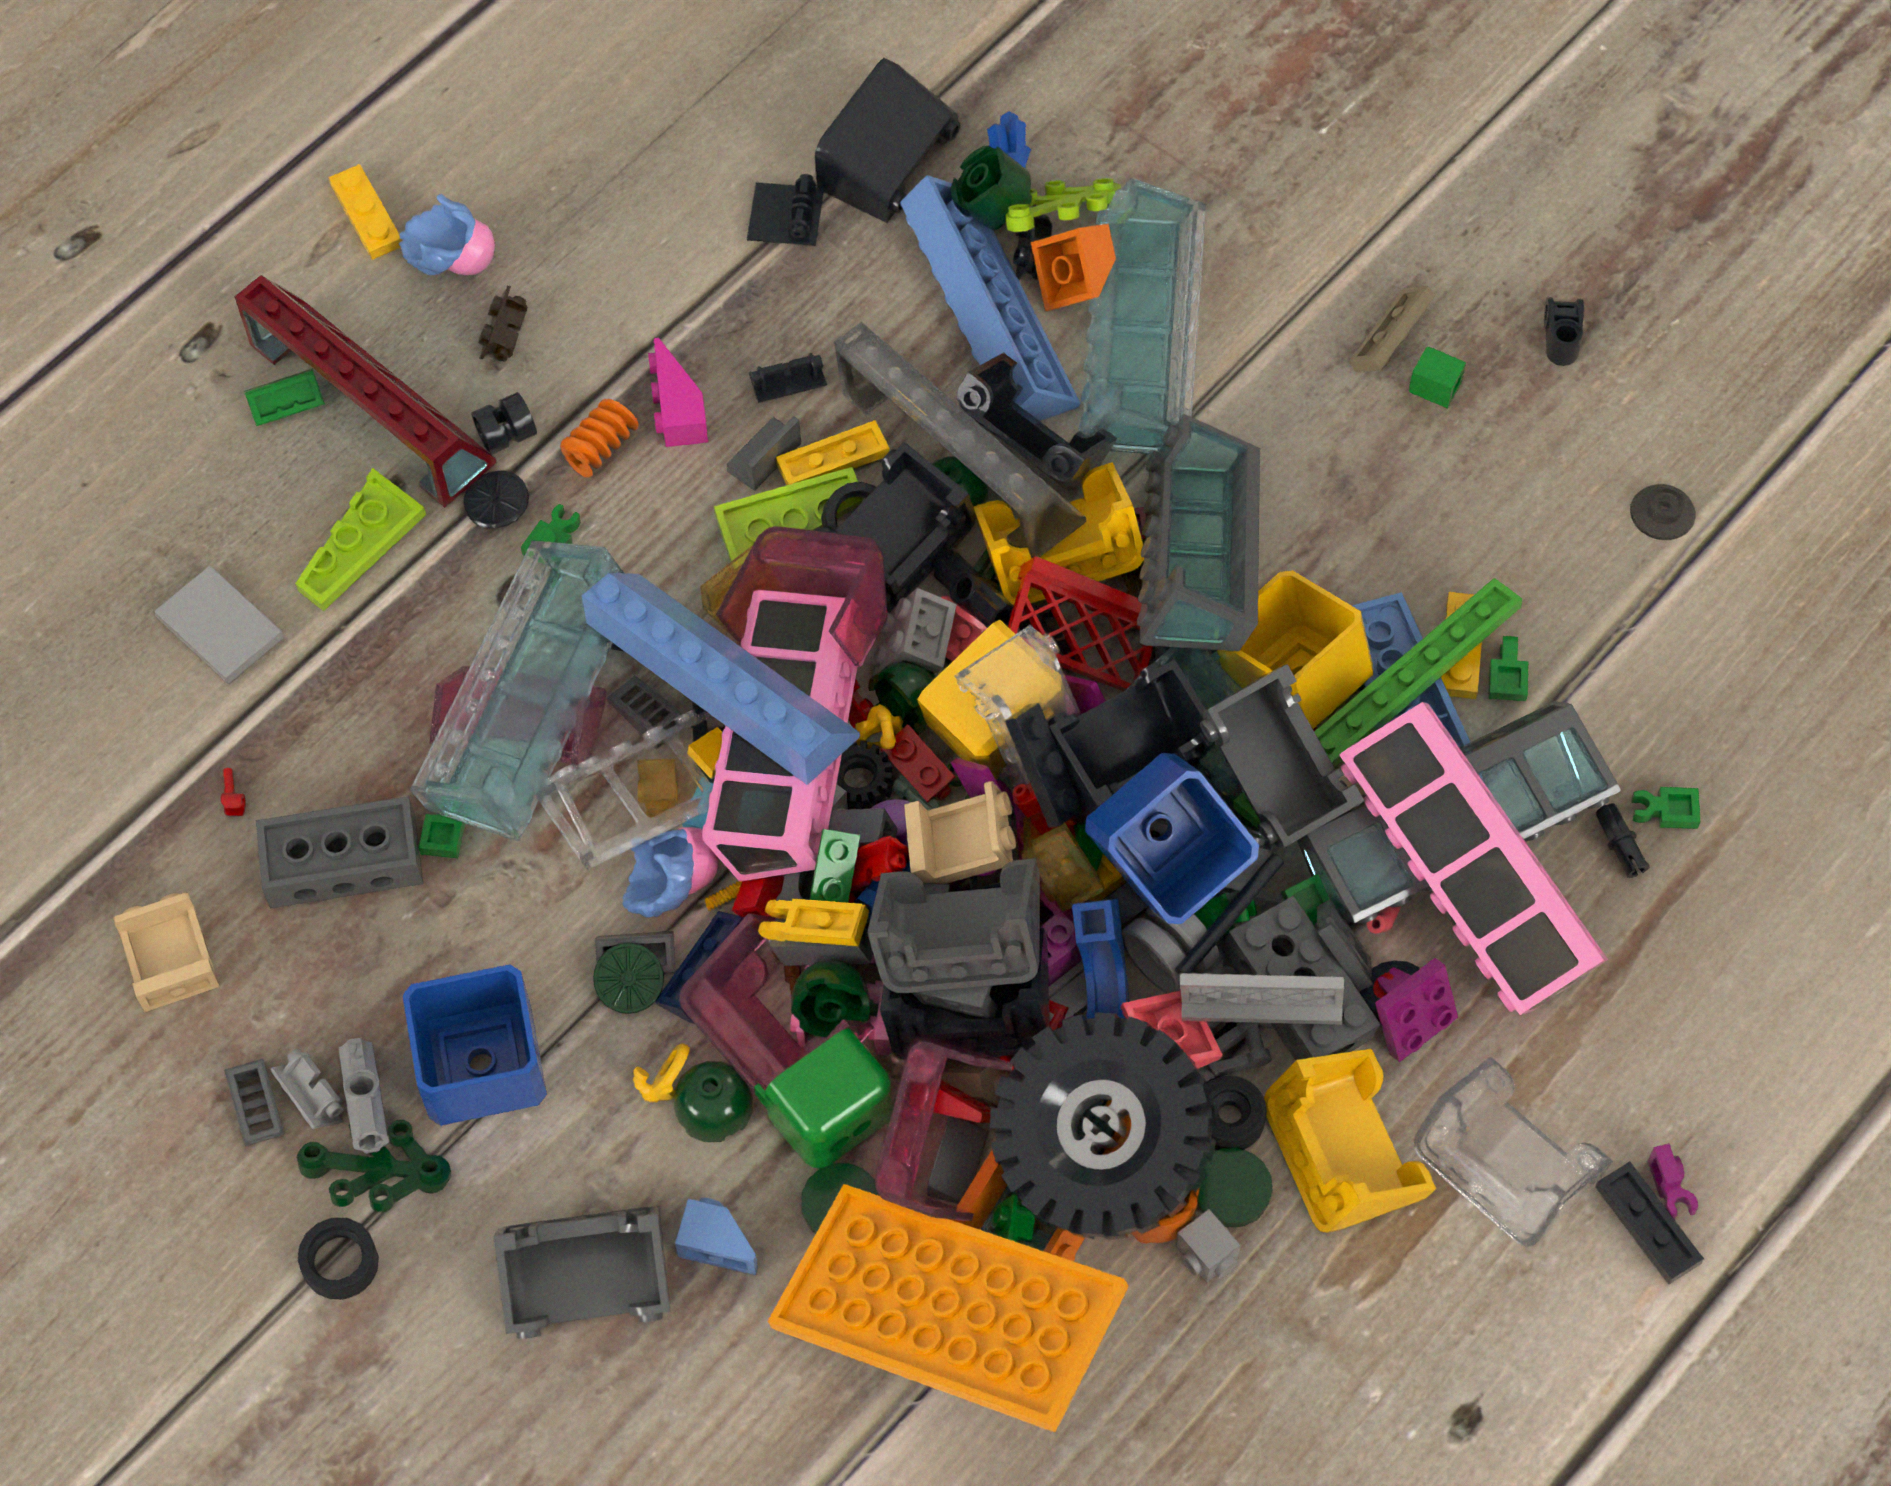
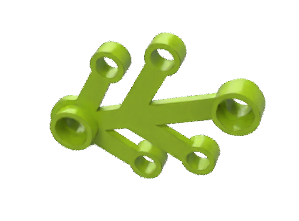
(1061, 198)

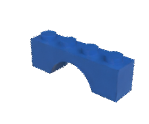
(1103, 957)

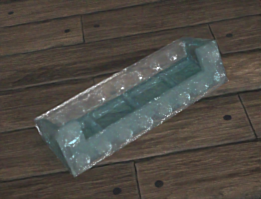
(1145, 318)
(519, 694)

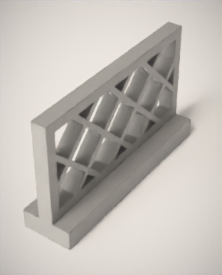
(1261, 998)

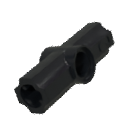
(972, 589)

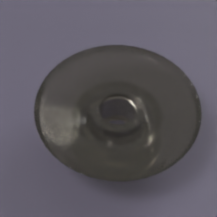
(1661, 522)

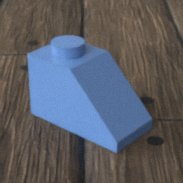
(713, 1237)

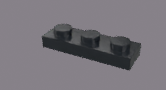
(1043, 765)
(1649, 1222)

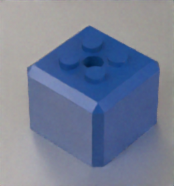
(1196, 854)
(467, 1017)

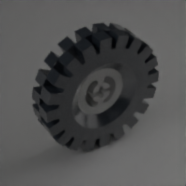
(1065, 1176)

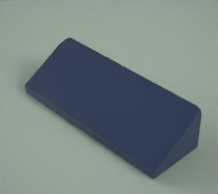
(709, 941)

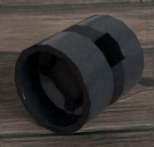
(515, 418)

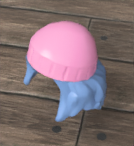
(447, 240)
(669, 871)

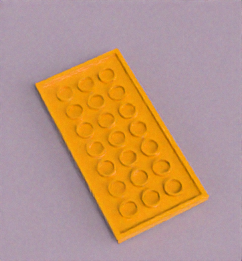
(949, 1306)

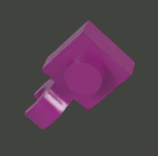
(1668, 1175)

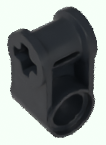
(1563, 330)

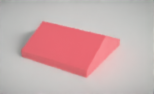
(1164, 1014)

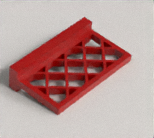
(1086, 595)

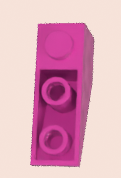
(680, 400)

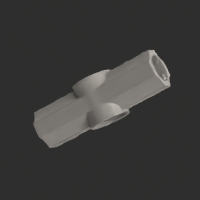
(363, 1095)

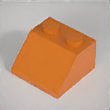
(1073, 265)

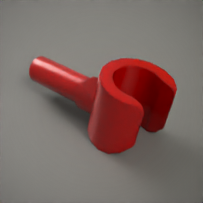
(233, 803)

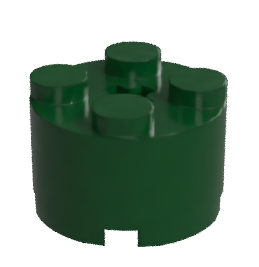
(991, 185)

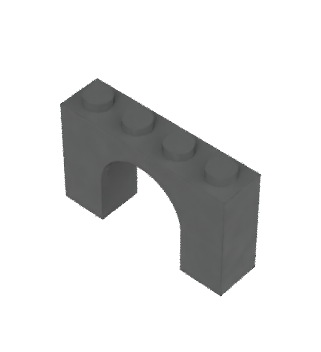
(871, 826)

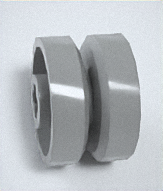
(1161, 946)

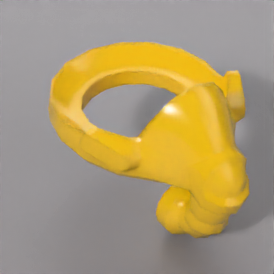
(882, 721)
(661, 1088)

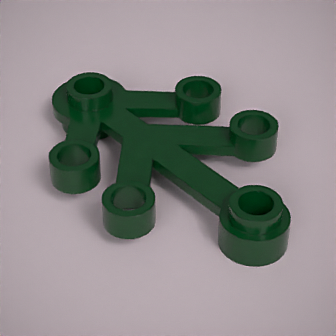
(378, 1169)

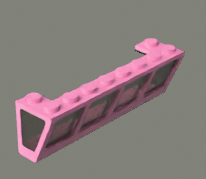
(758, 812)
(1472, 859)

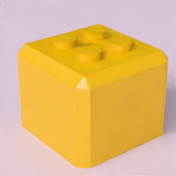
(1312, 634)
(953, 713)

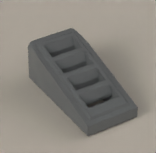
(634, 717)
(245, 1072)

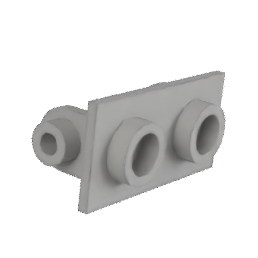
(315, 1101)

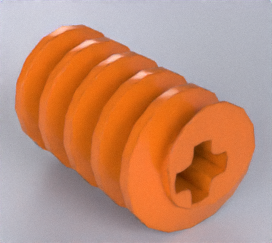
(596, 434)

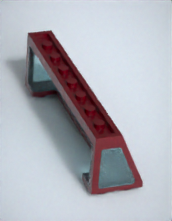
(284, 323)

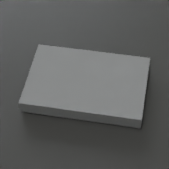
(219, 624)

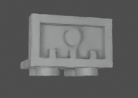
(916, 632)

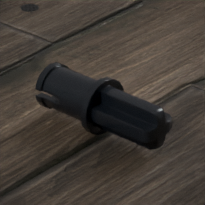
(1621, 839)

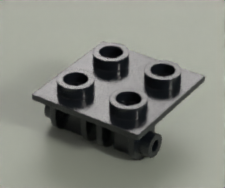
(786, 212)

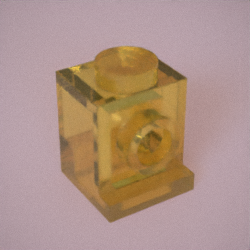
(657, 785)

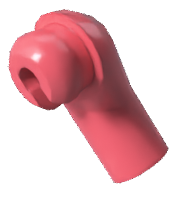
(1384, 920)

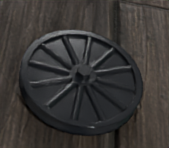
(496, 499)

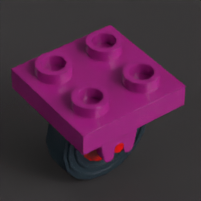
(1410, 1003)

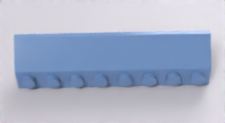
(987, 296)
(717, 674)

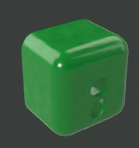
(829, 1099)

